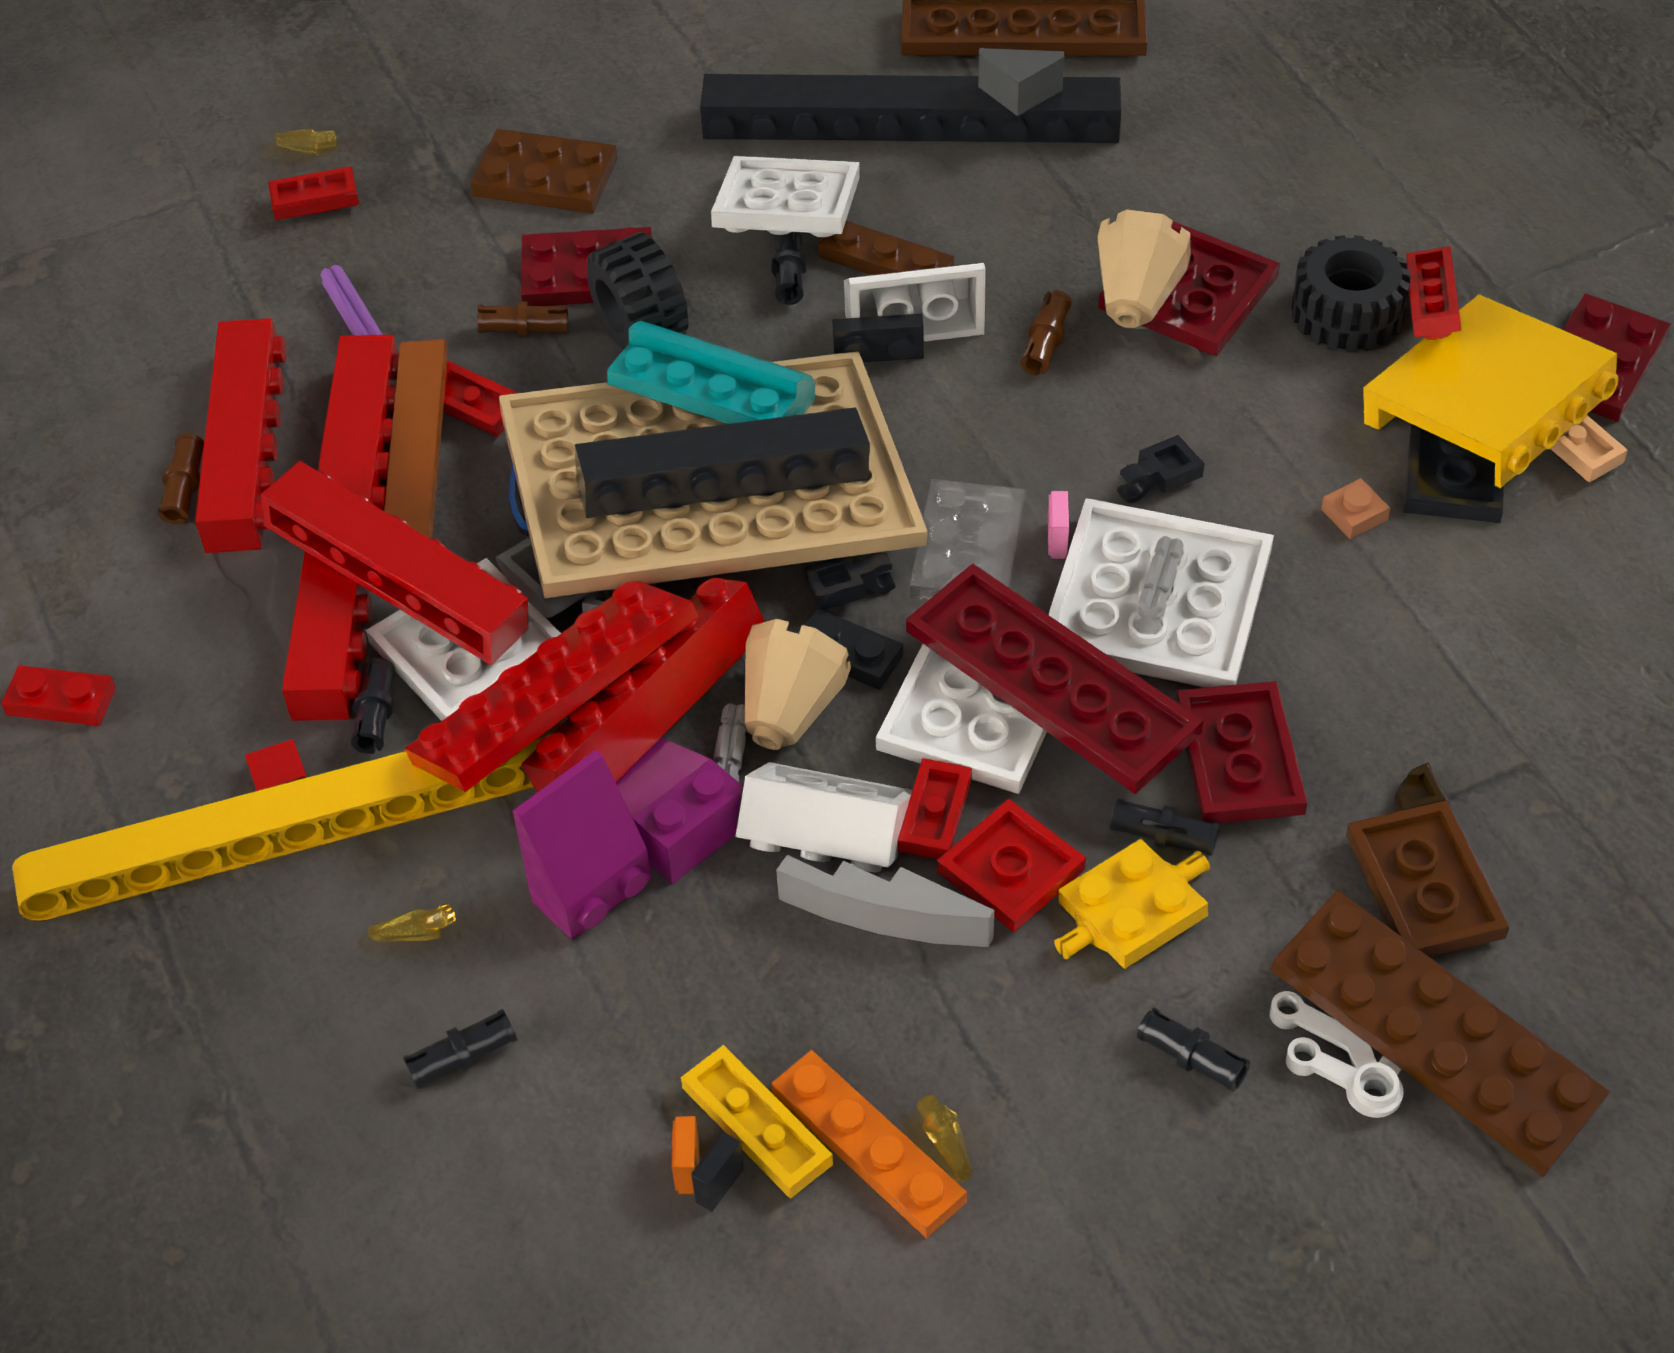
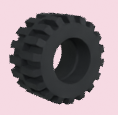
(636, 284)
(1350, 293)

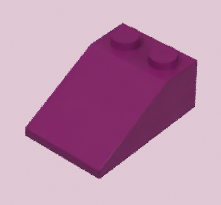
(680, 806)
(581, 847)

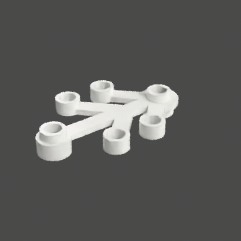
(1356, 1079)

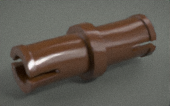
(522, 319)
(1046, 332)
(181, 478)

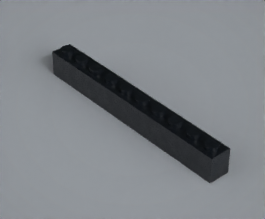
(902, 109)

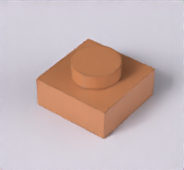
(1355, 508)

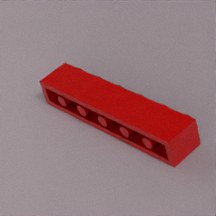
(240, 435)
(396, 562)
(655, 692)

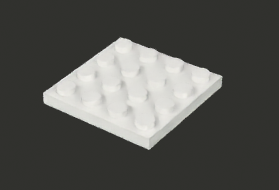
(1208, 608)

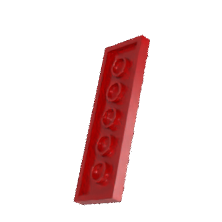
(549, 684)

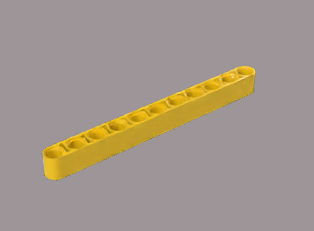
(244, 832)

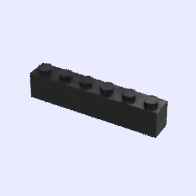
(721, 462)

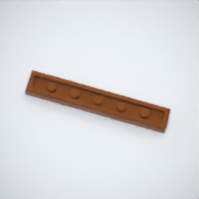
(417, 433)

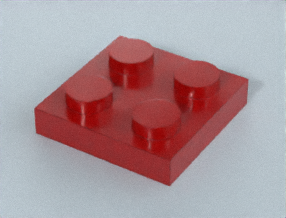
(1011, 864)

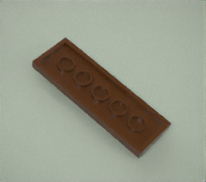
(1043, 25)
(1440, 1032)

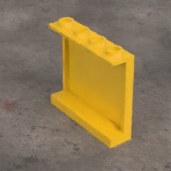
(1496, 386)

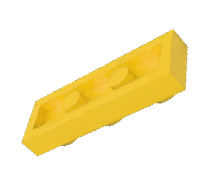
(758, 1120)

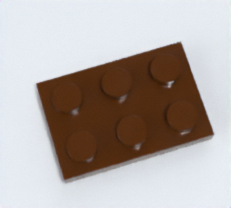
(544, 170)
(1427, 879)

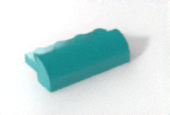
(708, 377)

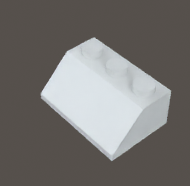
(946, 297)
(822, 815)

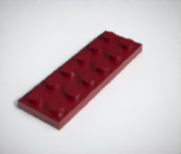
(1054, 677)

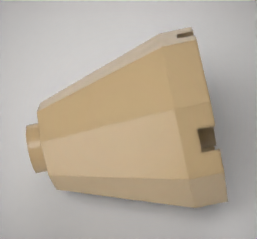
(1140, 264)
(789, 680)

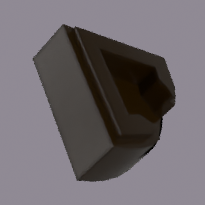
(1419, 789)

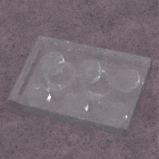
(967, 527)

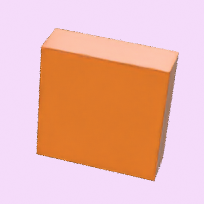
(684, 1153)

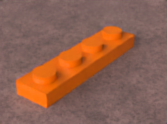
(869, 1143)

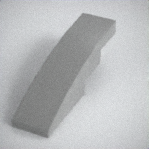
(900, 908)

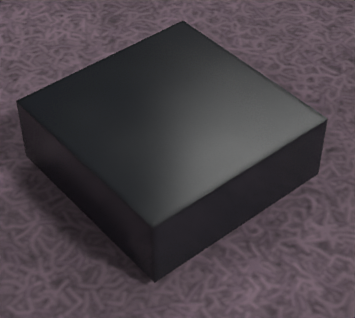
(717, 1171)

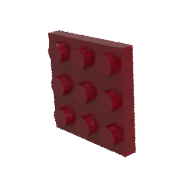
(1213, 294)

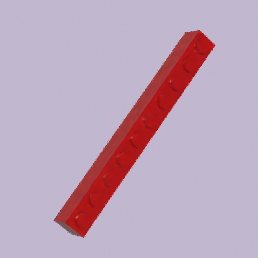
(330, 607)

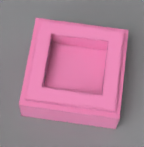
(1058, 524)

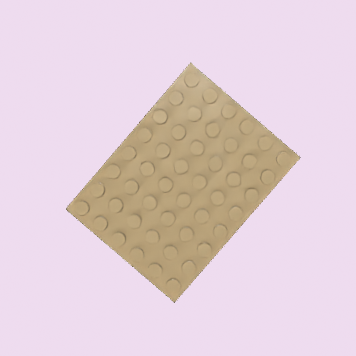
(705, 537)

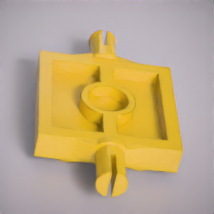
(1132, 904)

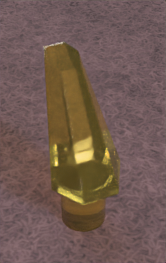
(306, 140)
(414, 925)
(945, 1132)

